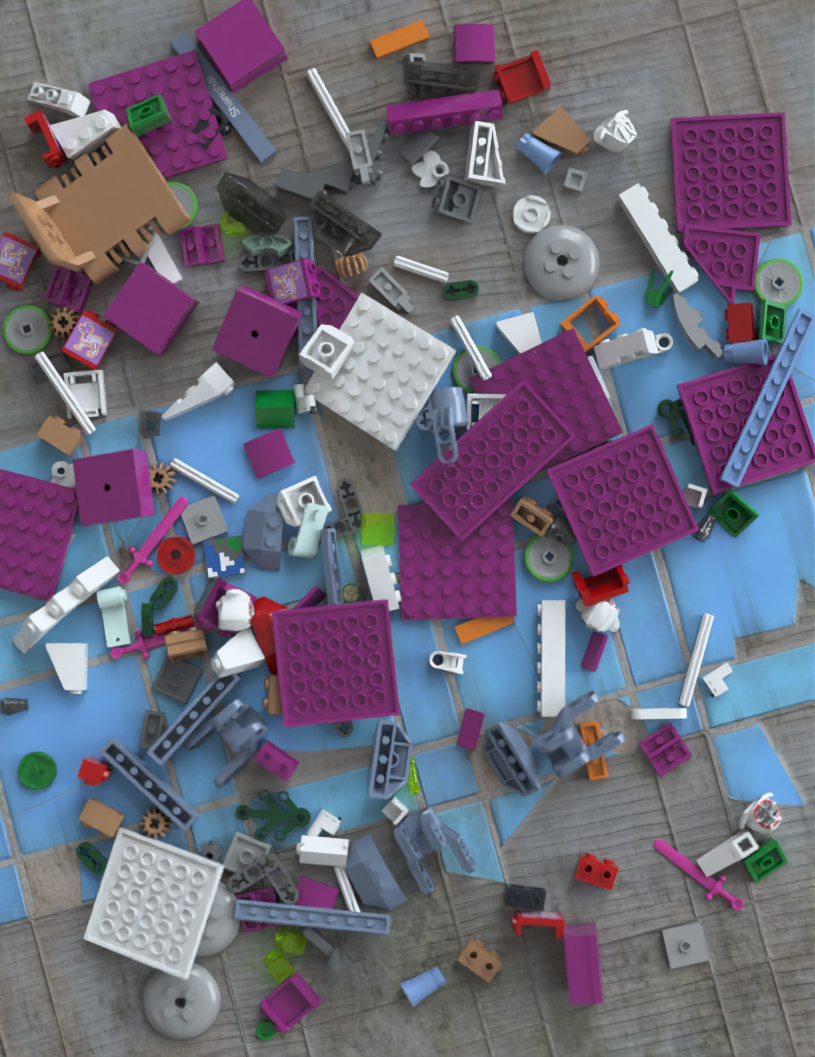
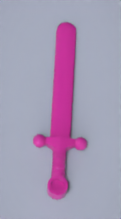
(154, 538)
(148, 642)
(714, 886)

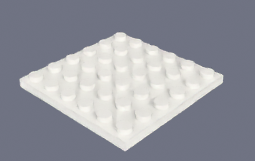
(384, 373)
(153, 902)

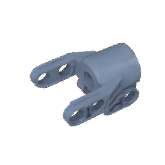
(445, 413)
(240, 728)
(565, 744)
(423, 834)

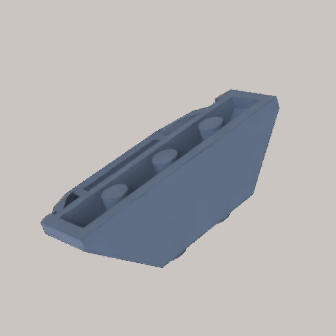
(265, 533)
(511, 759)
(388, 760)
(372, 875)

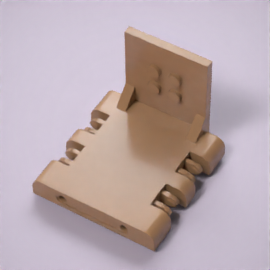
(102, 208)

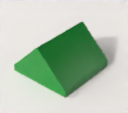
(148, 115)
(770, 322)
(275, 409)
(733, 512)
(764, 860)

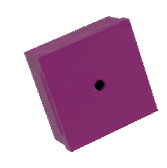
(241, 45)
(151, 308)
(257, 331)
(113, 487)
(583, 964)

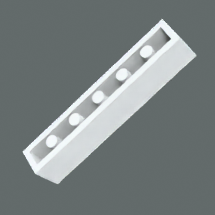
(657, 238)
(552, 657)

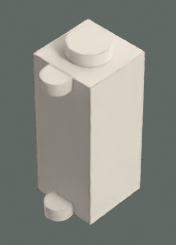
(323, 851)

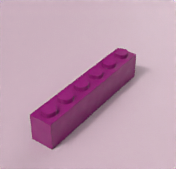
(444, 112)

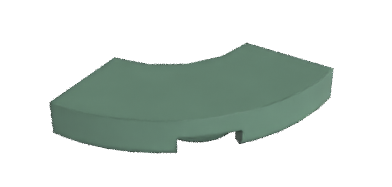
(267, 244)

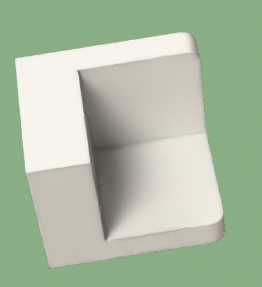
(694, 495)
(395, 810)

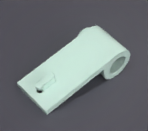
(309, 533)
(114, 616)

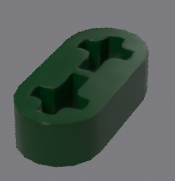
(462, 294)
(167, 596)
(147, 619)
(88, 861)

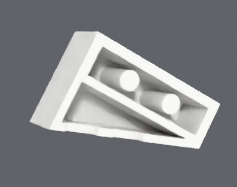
(85, 132)
(483, 158)
(625, 348)
(379, 575)

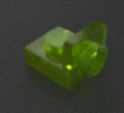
(235, 228)
(290, 941)
(278, 965)

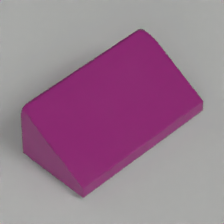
(312, 598)
(594, 651)
(470, 729)

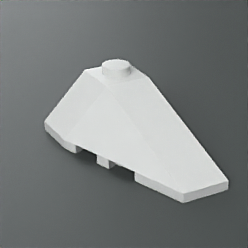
(211, 386)

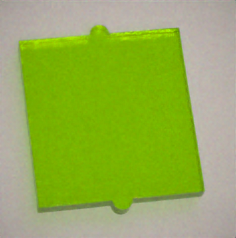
(377, 529)

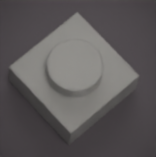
(575, 180)

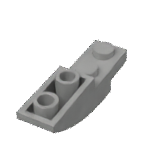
(688, 323)

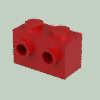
(740, 322)
(94, 771)
(596, 871)

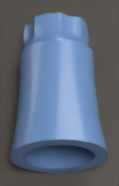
(538, 152)
(747, 352)
(423, 985)

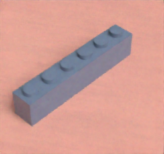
(192, 717)
(149, 783)

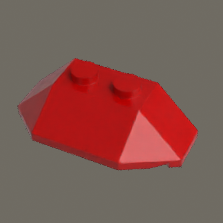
(263, 629)

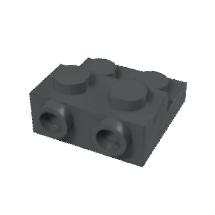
(456, 199)

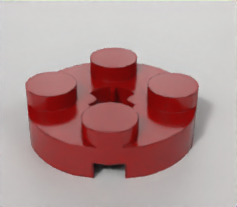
(165, 557)

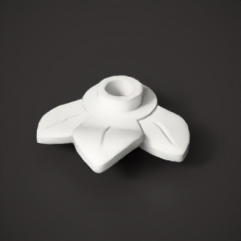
(427, 169)
(65, 479)

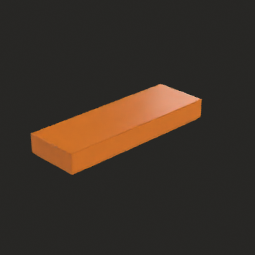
(399, 39)
(481, 626)
(590, 733)

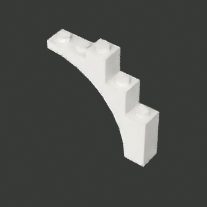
(63, 603)

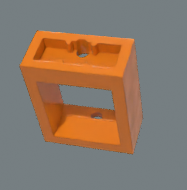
(601, 305)

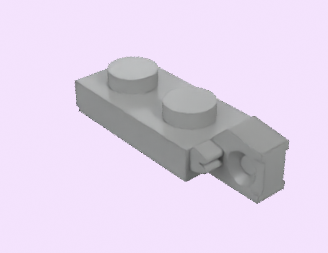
(359, 154)
(391, 290)

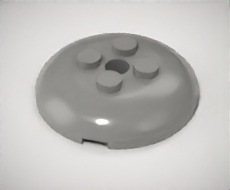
(558, 281)
(220, 925)
(183, 1021)

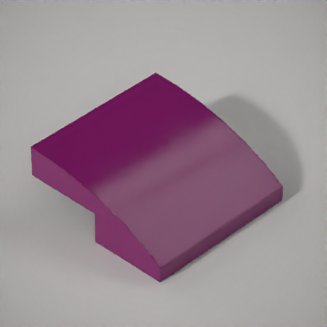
(474, 43)
(202, 245)
(68, 289)
(269, 453)
(665, 749)
(315, 894)
(267, 895)

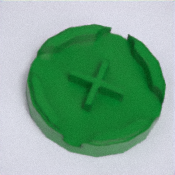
(37, 770)

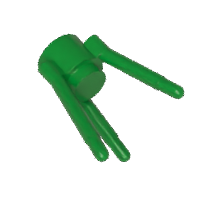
(656, 297)

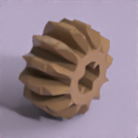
(351, 265)
(58, 319)
(165, 481)
(154, 829)

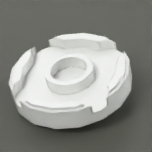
(531, 214)

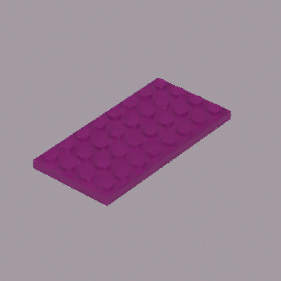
(493, 460)

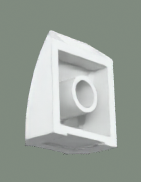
(326, 351)
(294, 499)

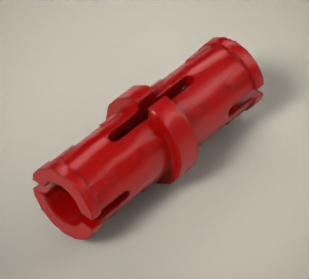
(174, 625)

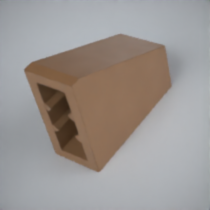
(562, 134)

